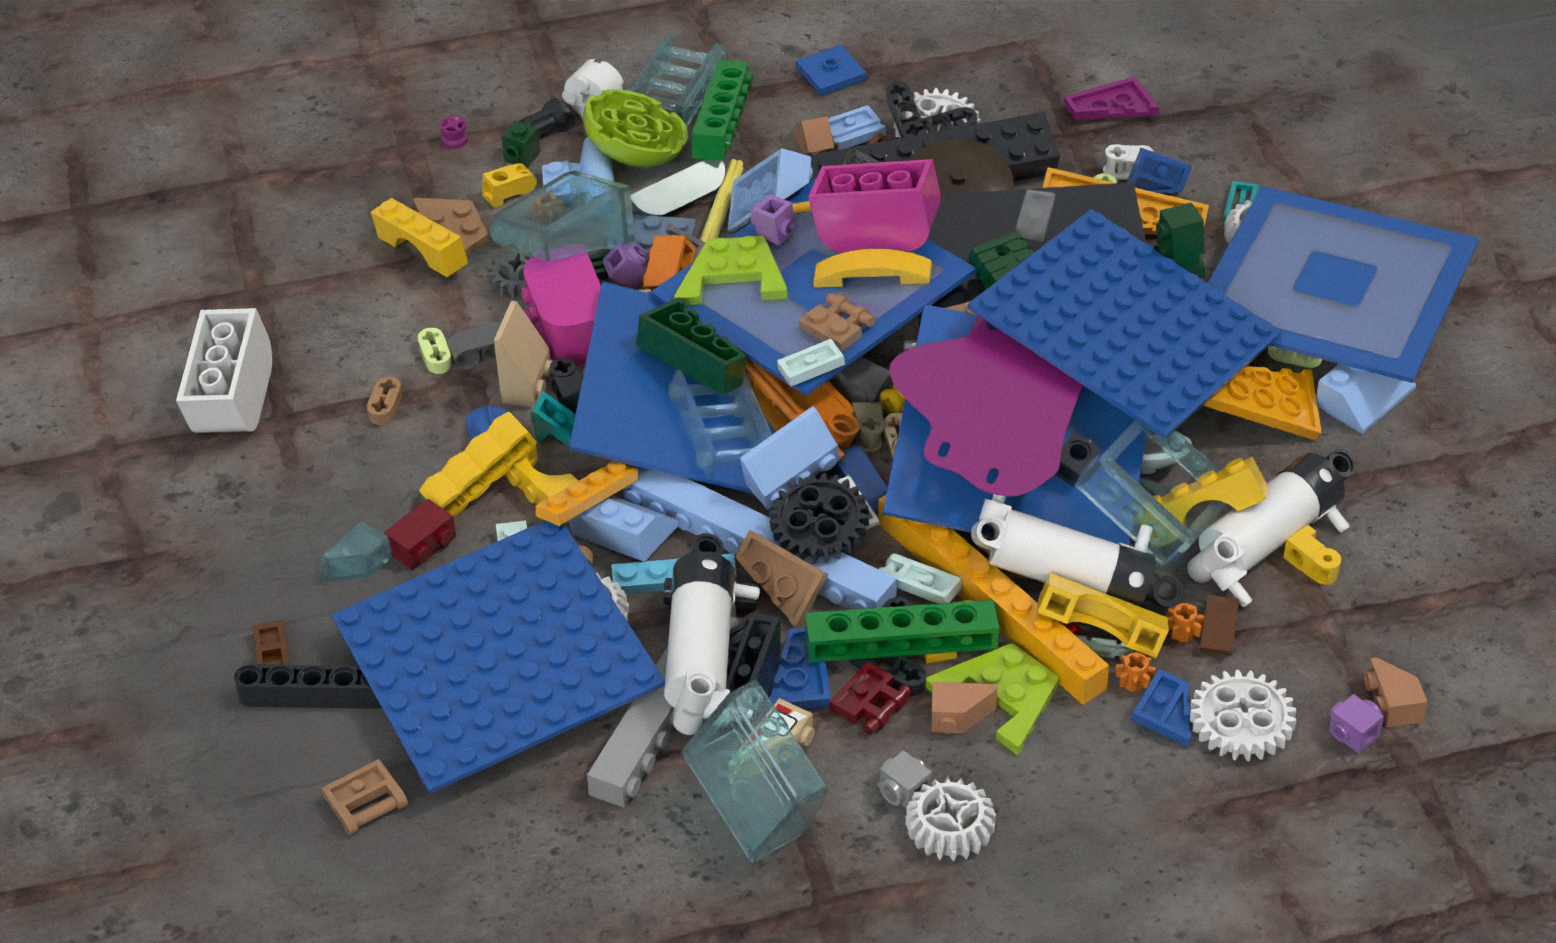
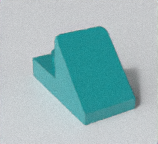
(551, 417)

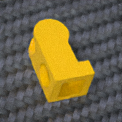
(506, 183)
(1312, 557)

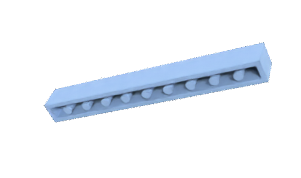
(706, 511)

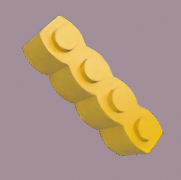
(482, 462)

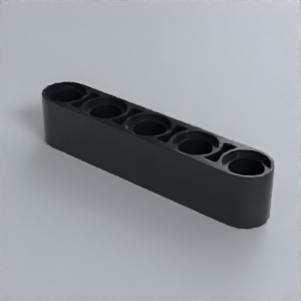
(304, 686)

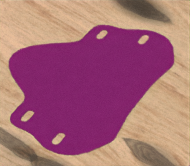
(991, 405)

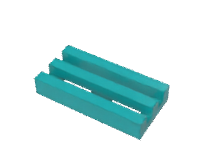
(1244, 186)

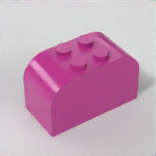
(875, 205)
(562, 303)

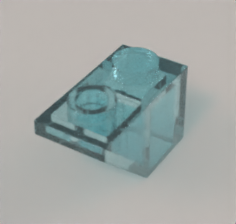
(356, 554)

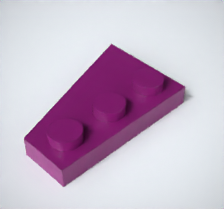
(1112, 100)

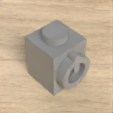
(903, 777)

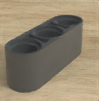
(474, 346)

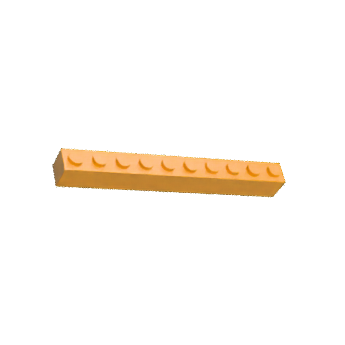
(1038, 635)

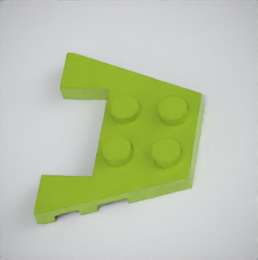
(732, 262)
(1022, 688)

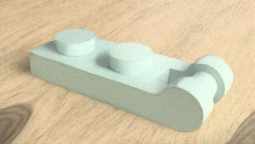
(922, 579)

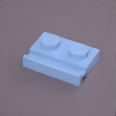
(855, 127)

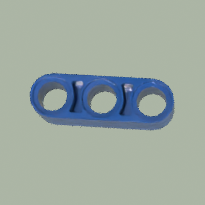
(863, 475)

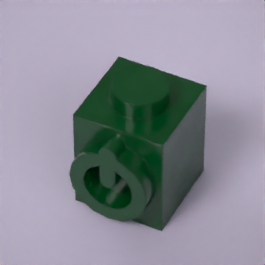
(521, 143)

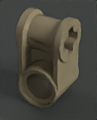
(871, 426)

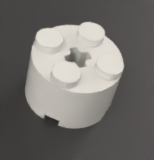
(589, 80)

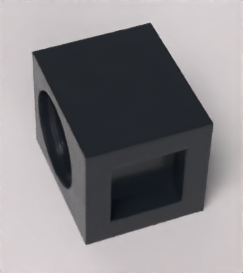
(1071, 469)

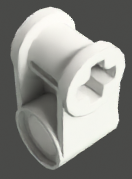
(1123, 162)

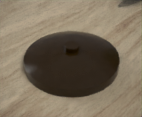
(967, 166)

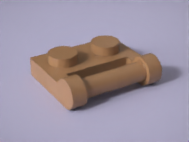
(360, 789)

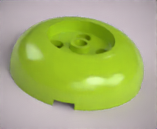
(633, 128)

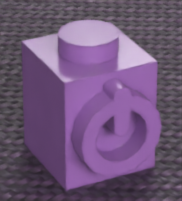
(774, 219)
(626, 264)
(1356, 722)

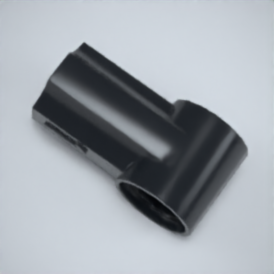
(551, 117)

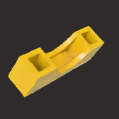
(437, 244)
(534, 483)
(1236, 485)
(1131, 624)

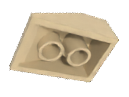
(521, 359)

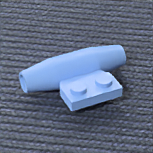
(591, 162)

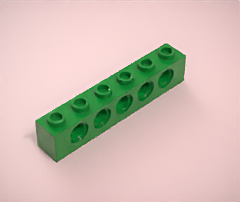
(721, 110)
(901, 631)

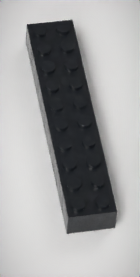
(1021, 140)

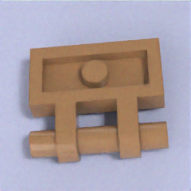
(829, 324)

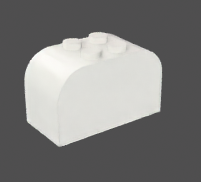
(226, 372)

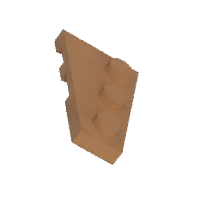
(784, 576)

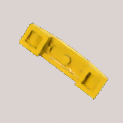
(872, 263)

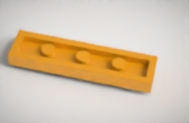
(586, 492)

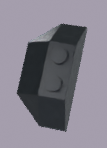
(754, 652)

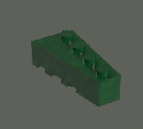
(1182, 237)
(690, 346)

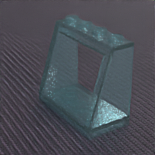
(567, 218)
(1133, 506)
(755, 772)

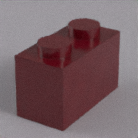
(421, 534)

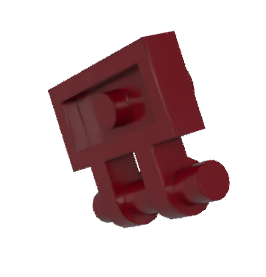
(861, 694)

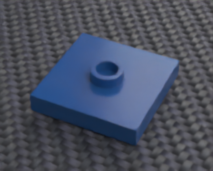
(831, 70)

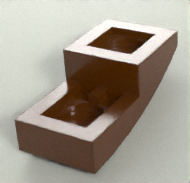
(1219, 625)
(271, 643)

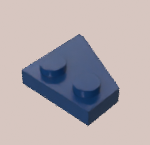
(1159, 172)
(1165, 708)

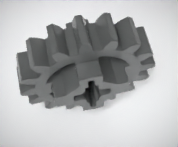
(507, 273)

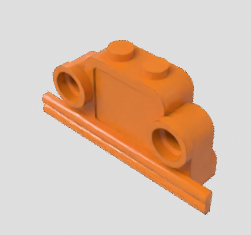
(784, 403)

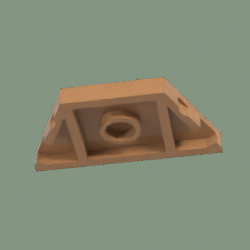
(456, 216)

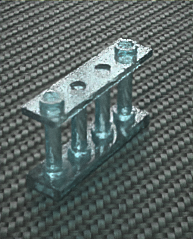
(693, 92)
(743, 406)

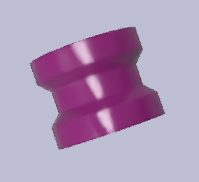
(453, 132)

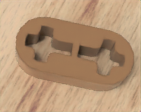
(390, 401)

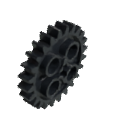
(819, 517)

